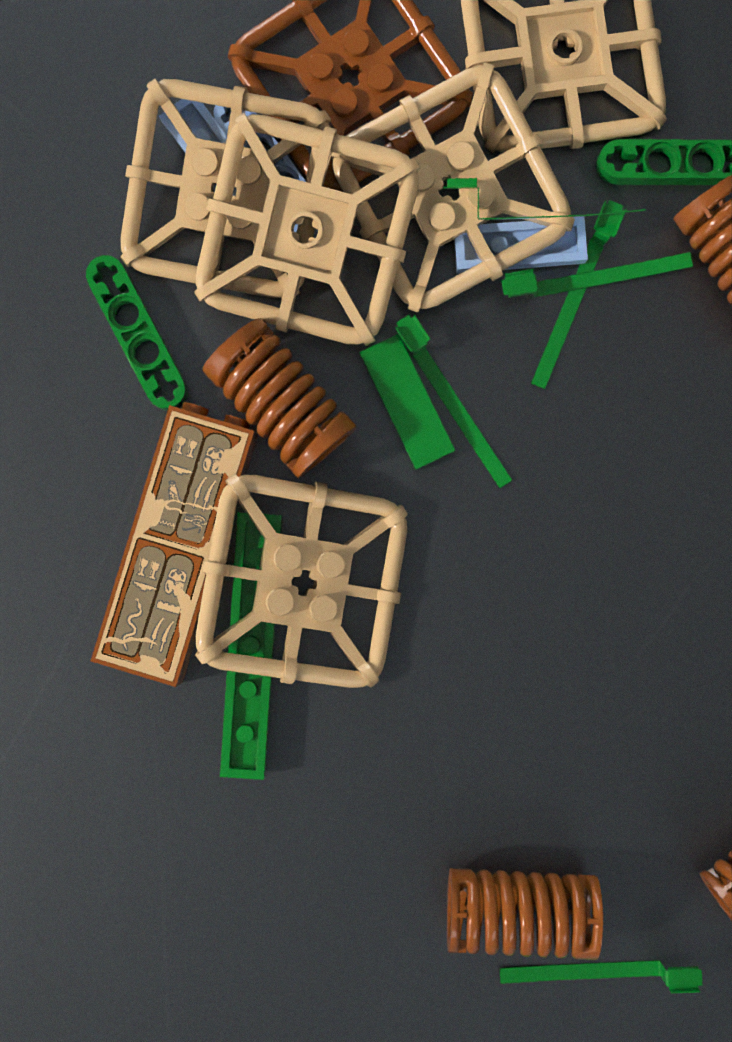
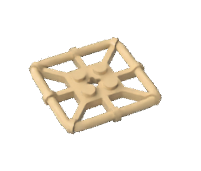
(586, 69)
(459, 157)
(200, 174)
(289, 204)
(278, 599)

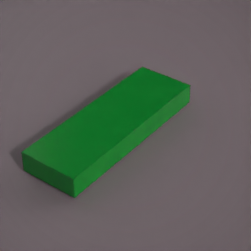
(407, 402)

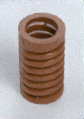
(711, 232)
(297, 450)
(508, 892)

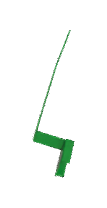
(471, 183)
(605, 227)
(525, 282)
(416, 340)
(676, 978)

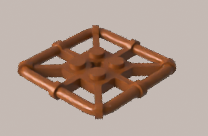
(353, 49)

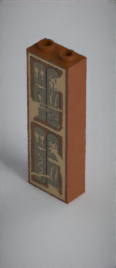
(160, 576)

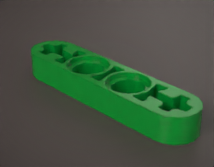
(680, 156)
(141, 331)

